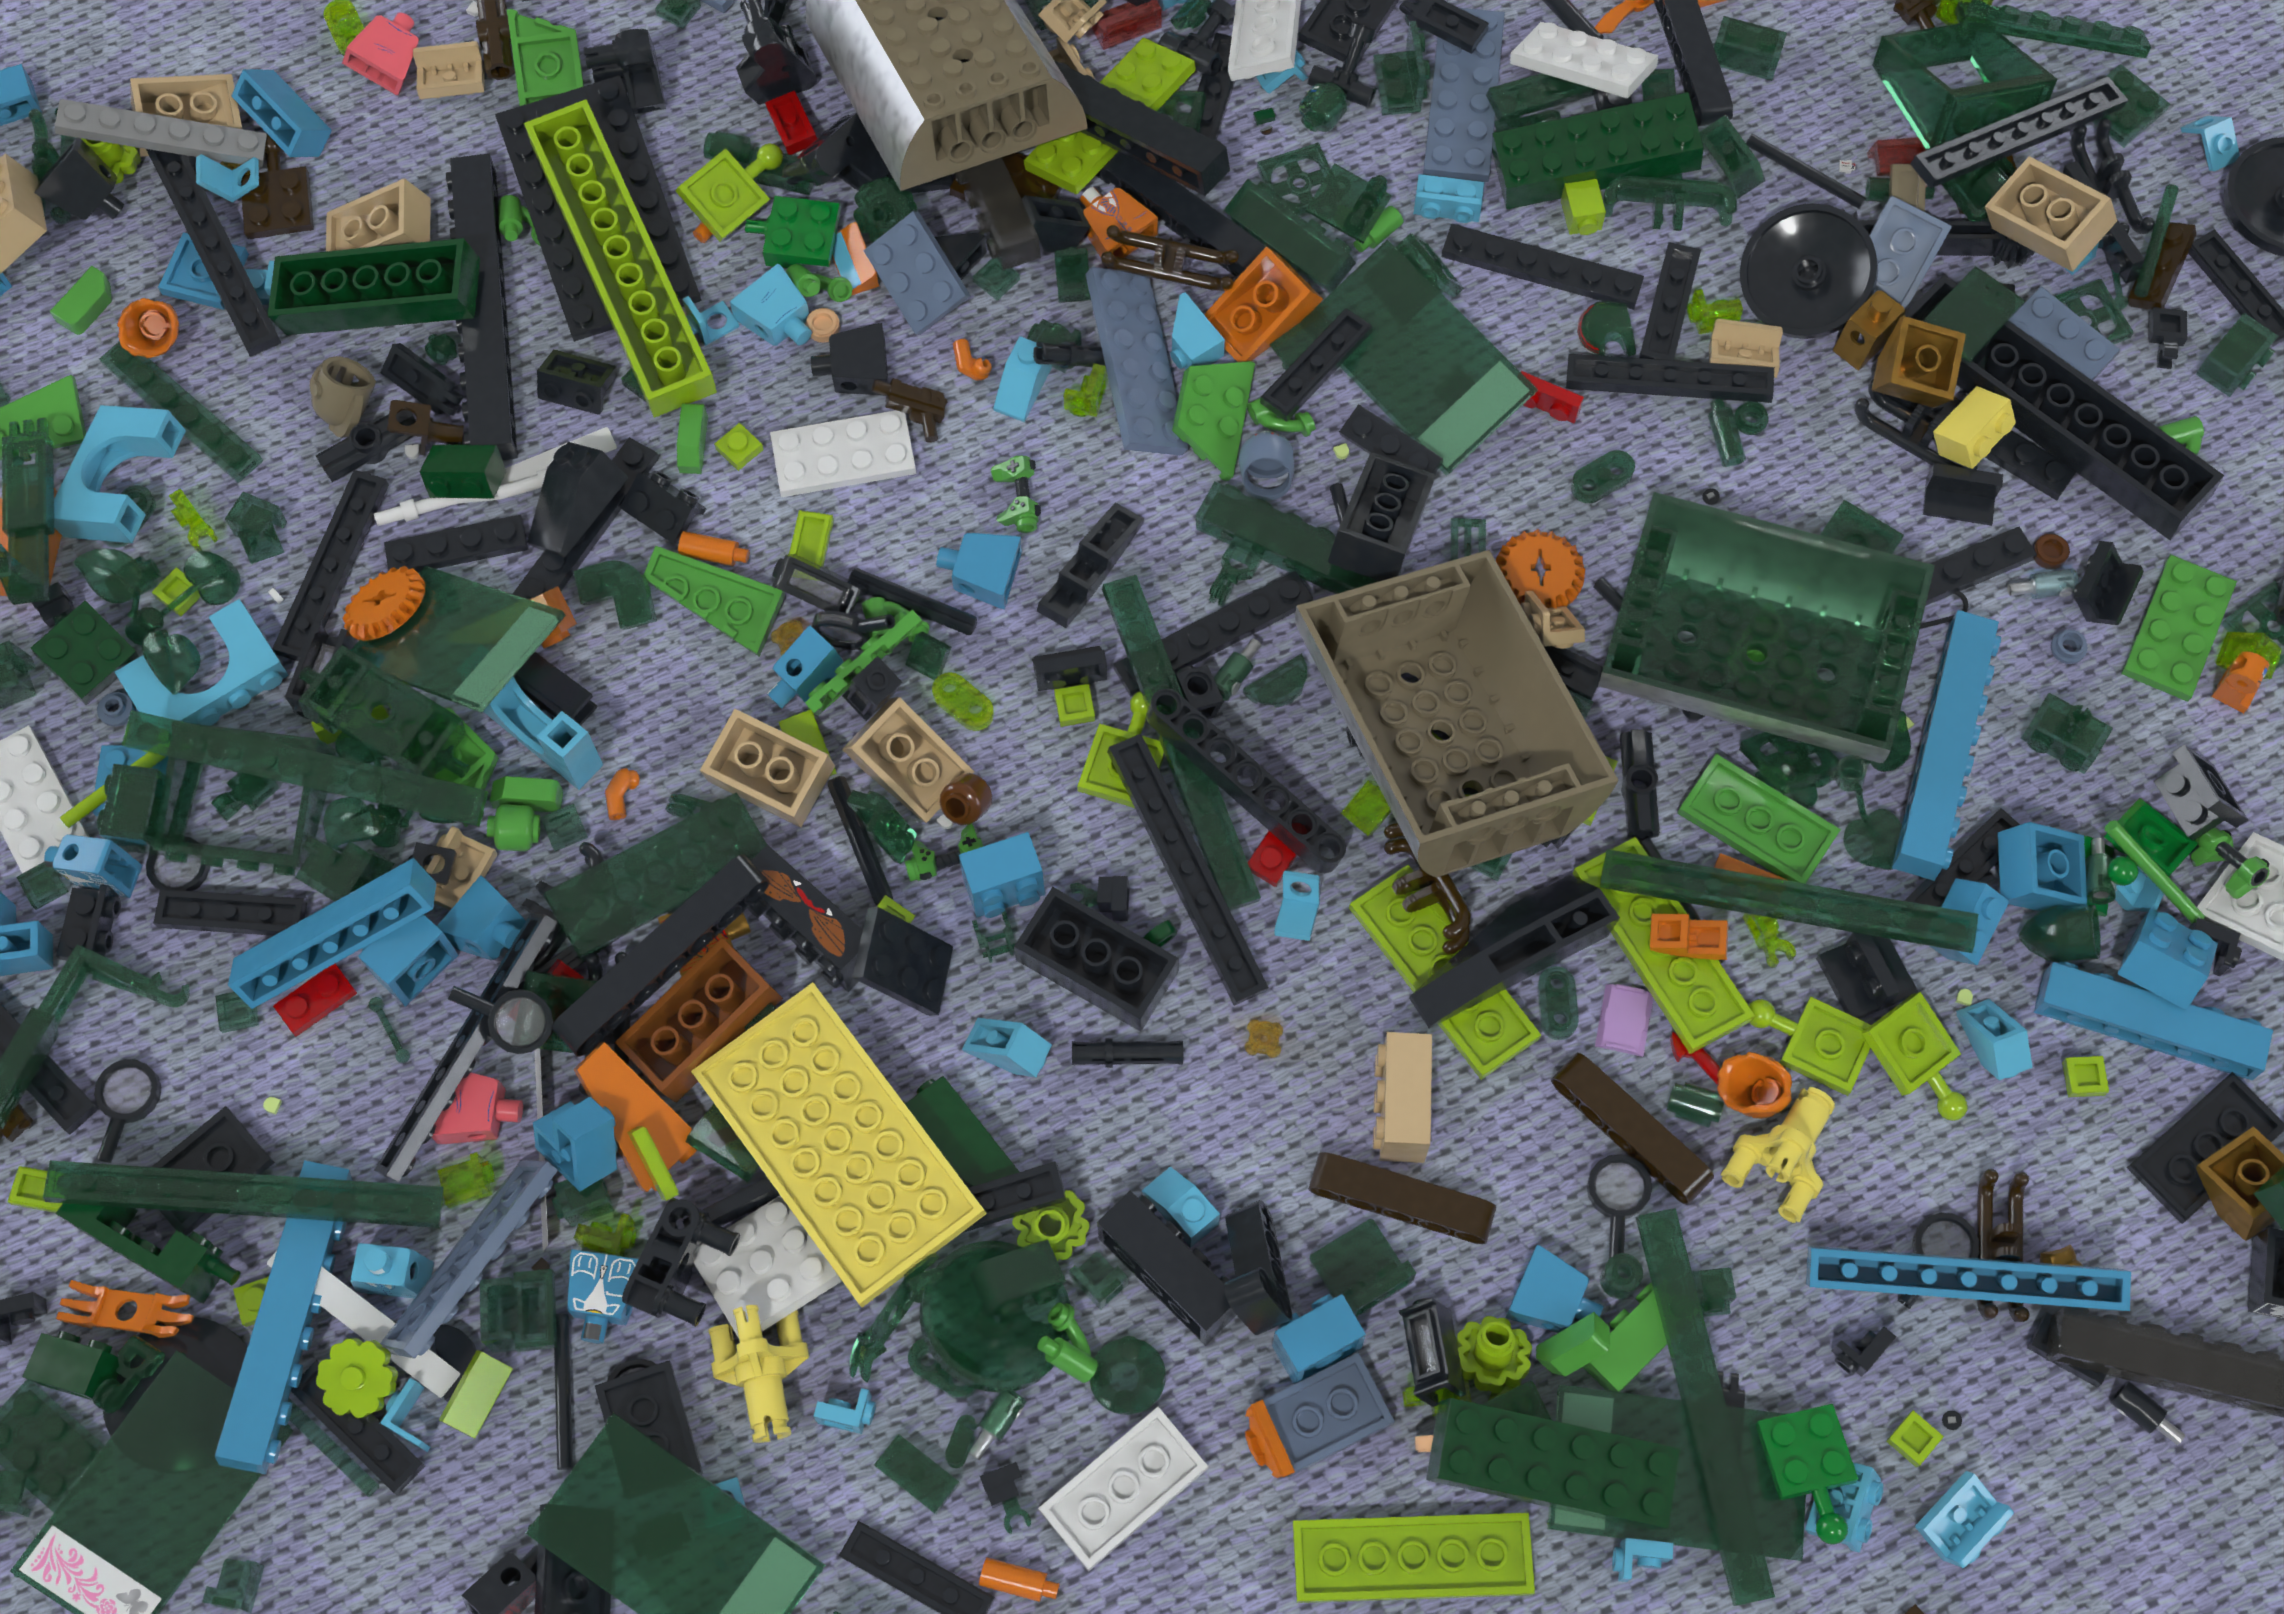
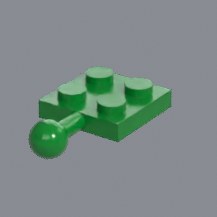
(2156, 836)
(1809, 1457)

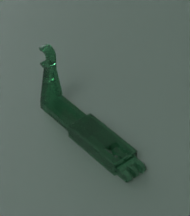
(27, 511)
(40, 1028)

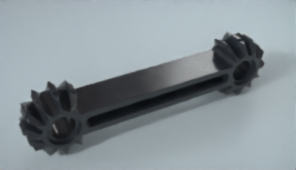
(1975, 239)

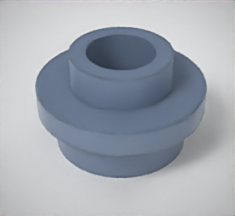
(2071, 638)
(119, 716)

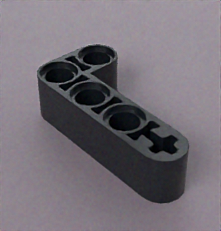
(1260, 1287)

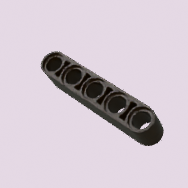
(1632, 1128)
(1402, 1198)

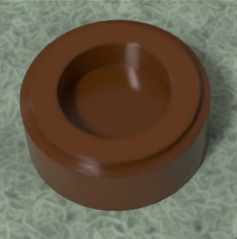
(2051, 551)

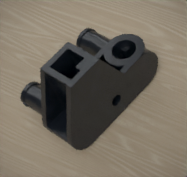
(774, 58)
(636, 61)
(842, 152)
(673, 1252)

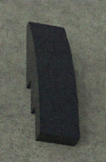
(1090, 565)

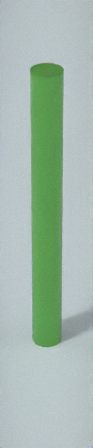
(2153, 871)

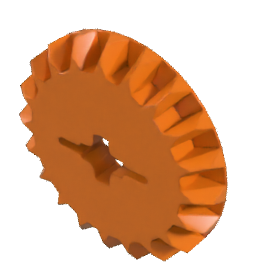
(1565, 567)
(384, 603)

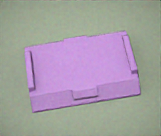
(1624, 1019)

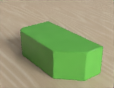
(83, 302)
(691, 438)
(539, 793)
(1575, 1346)

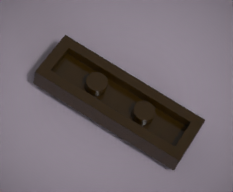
(2171, 259)

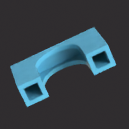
(111, 439)
(250, 671)
(556, 742)

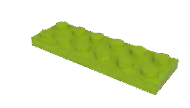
(1145, 75)
(1413, 943)
(1690, 991)
(1413, 1557)

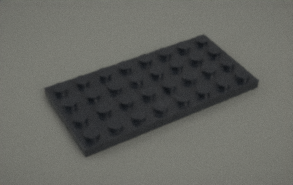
(624, 139)

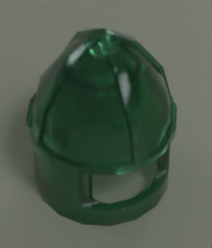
(2064, 933)

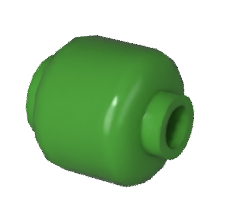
(514, 827)

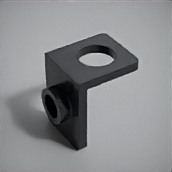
(422, 855)

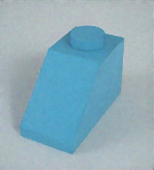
(1194, 337)
(1020, 381)
(1996, 1039)
(1008, 1046)
(1182, 1205)

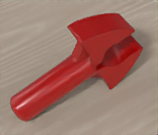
(1700, 1056)

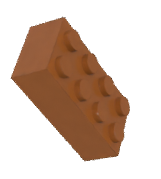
(696, 1019)

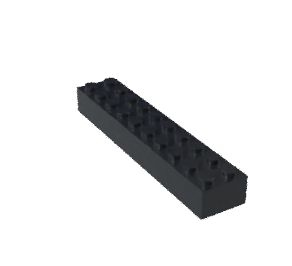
(2086, 425)

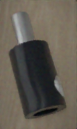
(2145, 1411)

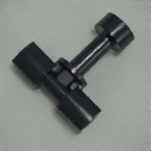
(1196, 45)
(1345, 76)

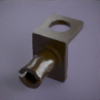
(424, 425)

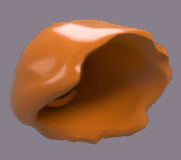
(148, 328)
(1754, 1085)

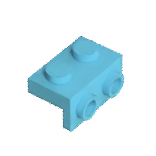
(1963, 1521)

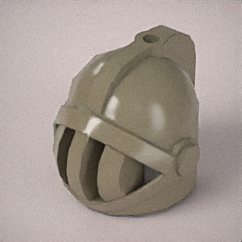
(338, 398)

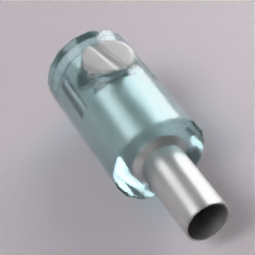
(2047, 584)

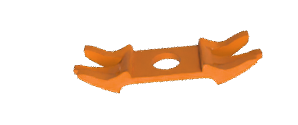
(106, 1308)

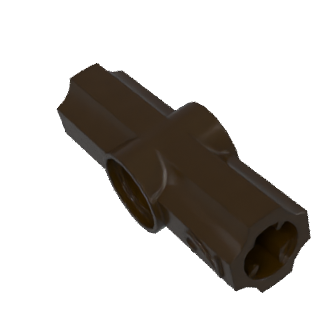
(495, 38)

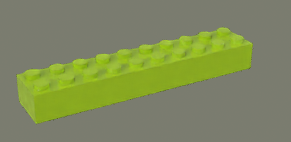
(620, 258)

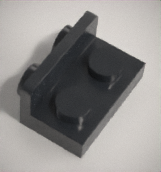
(574, 381)
(89, 921)

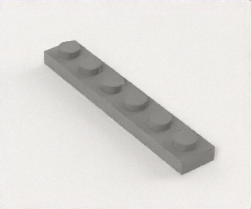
(159, 132)

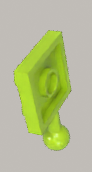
(725, 192)
(1099, 774)
(1822, 1044)
(1914, 1050)

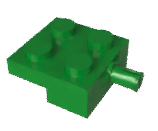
(798, 232)

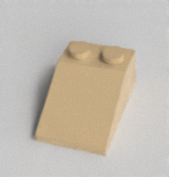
(187, 98)
(382, 218)
(906, 757)

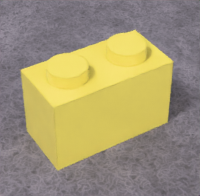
(1974, 427)

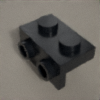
(661, 505)
(2106, 586)
(1070, 668)

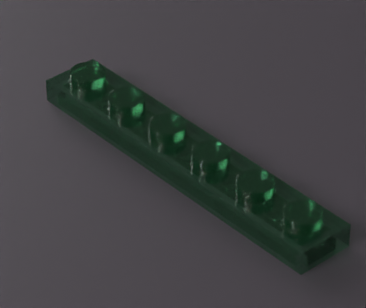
(2047, 28)
(201, 426)

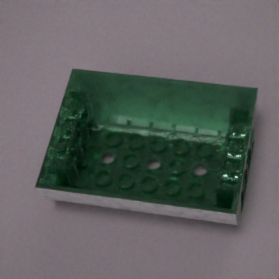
(1775, 592)

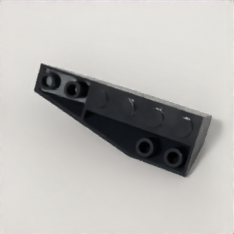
(1516, 946)

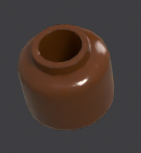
(965, 799)

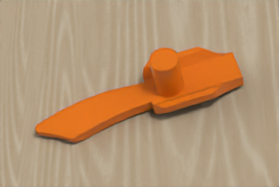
(1619, 13)

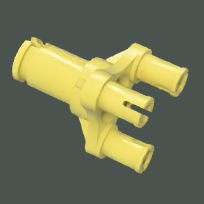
(1787, 1152)
(759, 1367)

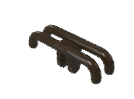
(1169, 260)
(1435, 890)
(2006, 1239)

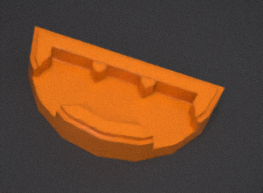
(1265, 1441)

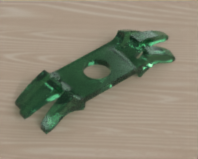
(871, 1343)

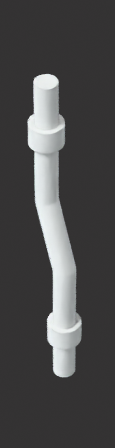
(411, 510)

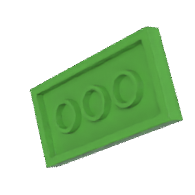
(2179, 628)
(1758, 821)

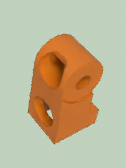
(2241, 681)

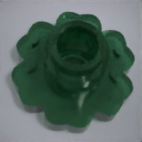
(881, 206)

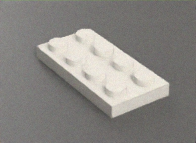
(1263, 37)
(1584, 59)
(842, 453)
(31, 800)
(1123, 1488)

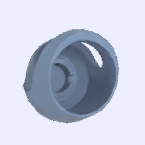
(1266, 456)

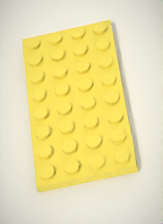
(838, 1144)

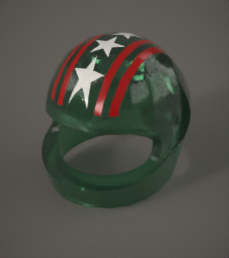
(1607, 323)

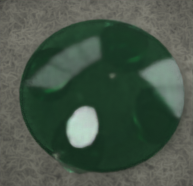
(1128, 1376)

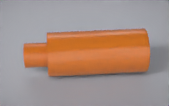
(711, 549)
(1017, 1580)

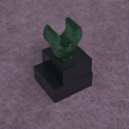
(56, 607)
(1110, 897)
(1002, 1491)

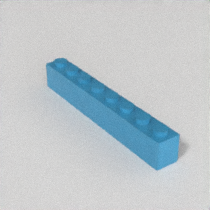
(1946, 746)
(1969, 1278)
(279, 1338)

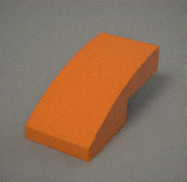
(1689, 938)

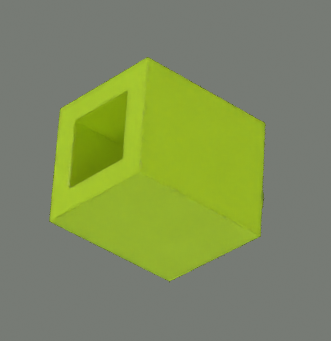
(1583, 207)

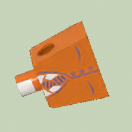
(1116, 209)

